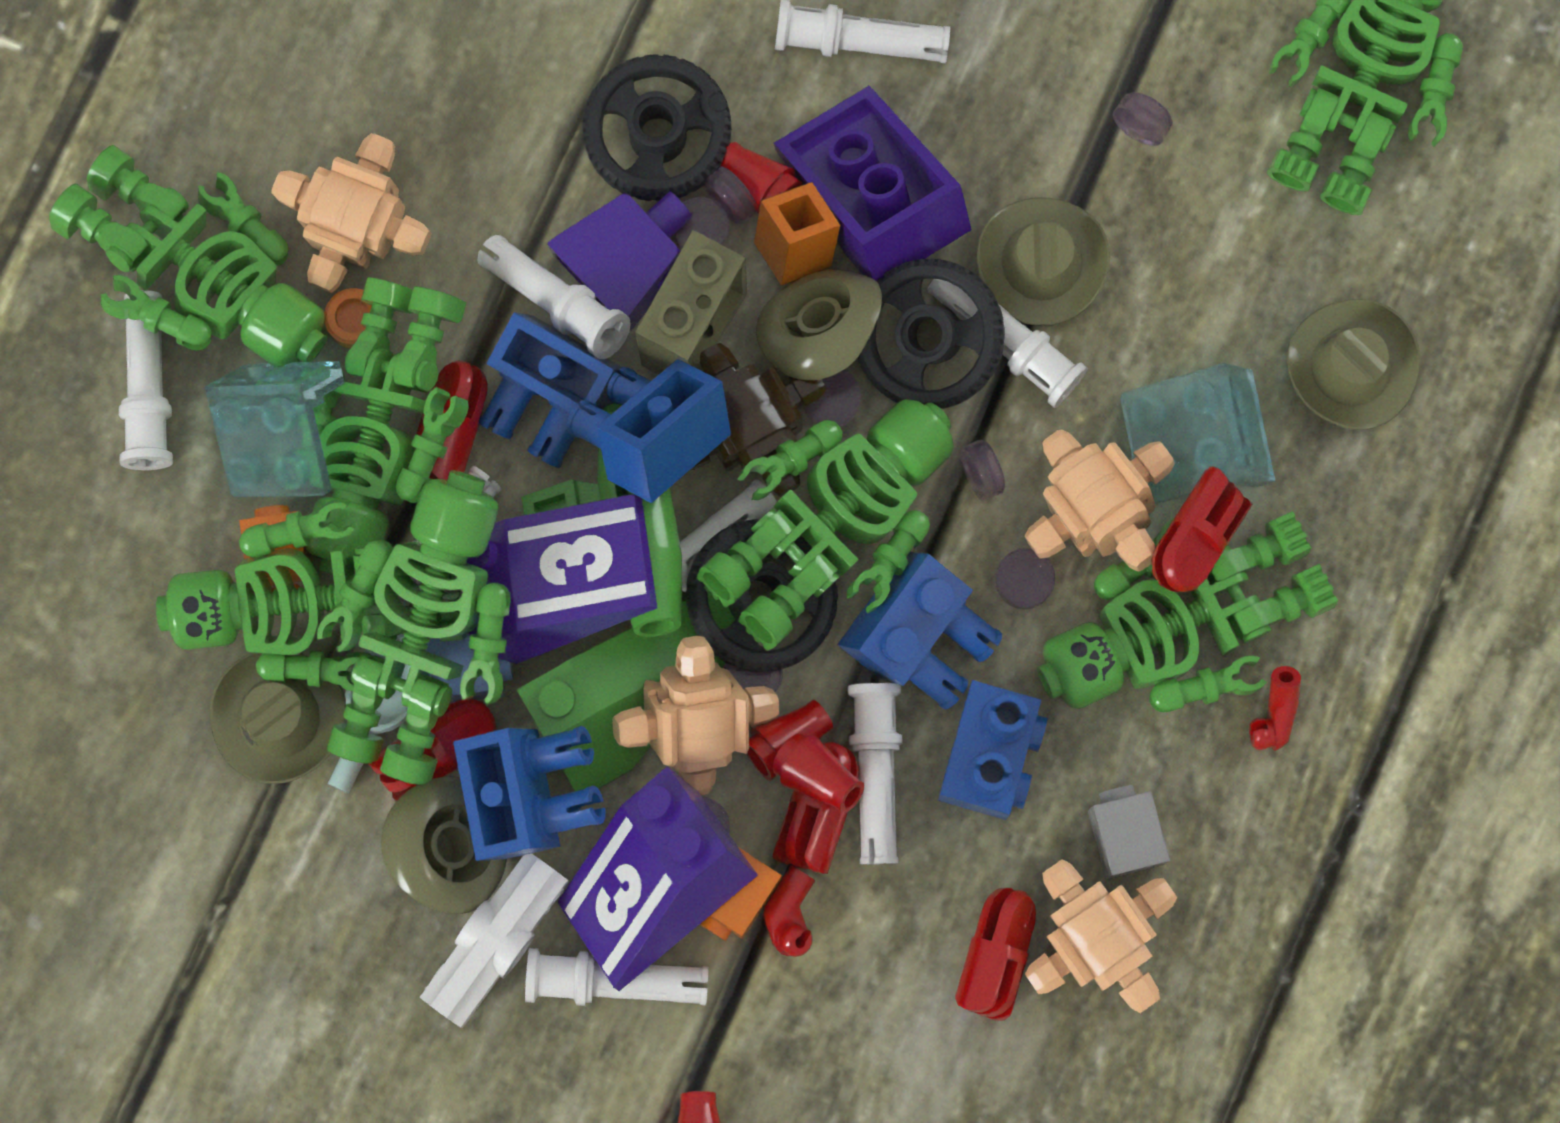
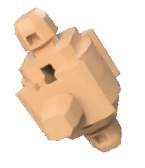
(351, 212)
(1099, 499)
(696, 715)
(1101, 936)

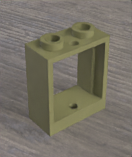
(697, 293)

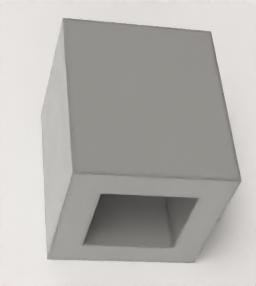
(1127, 832)

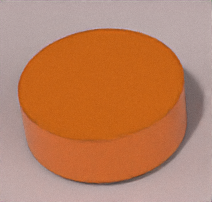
(344, 316)

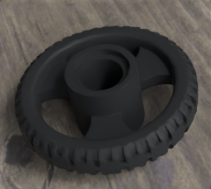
(617, 96)
(981, 333)
(734, 643)

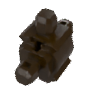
(759, 411)

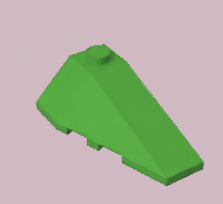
(601, 685)

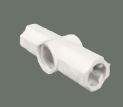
(494, 939)

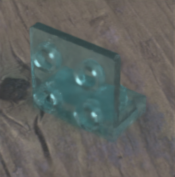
(1203, 423)
(270, 427)

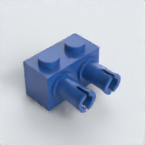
(548, 364)
(658, 429)
(900, 633)
(991, 751)
(510, 793)

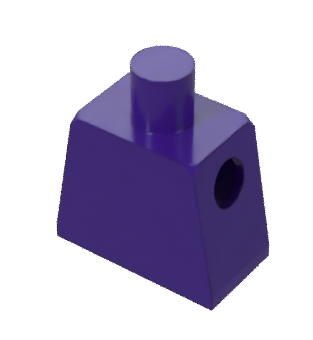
(623, 251)

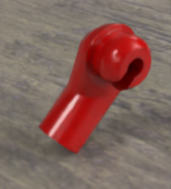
(1281, 711)
(784, 914)

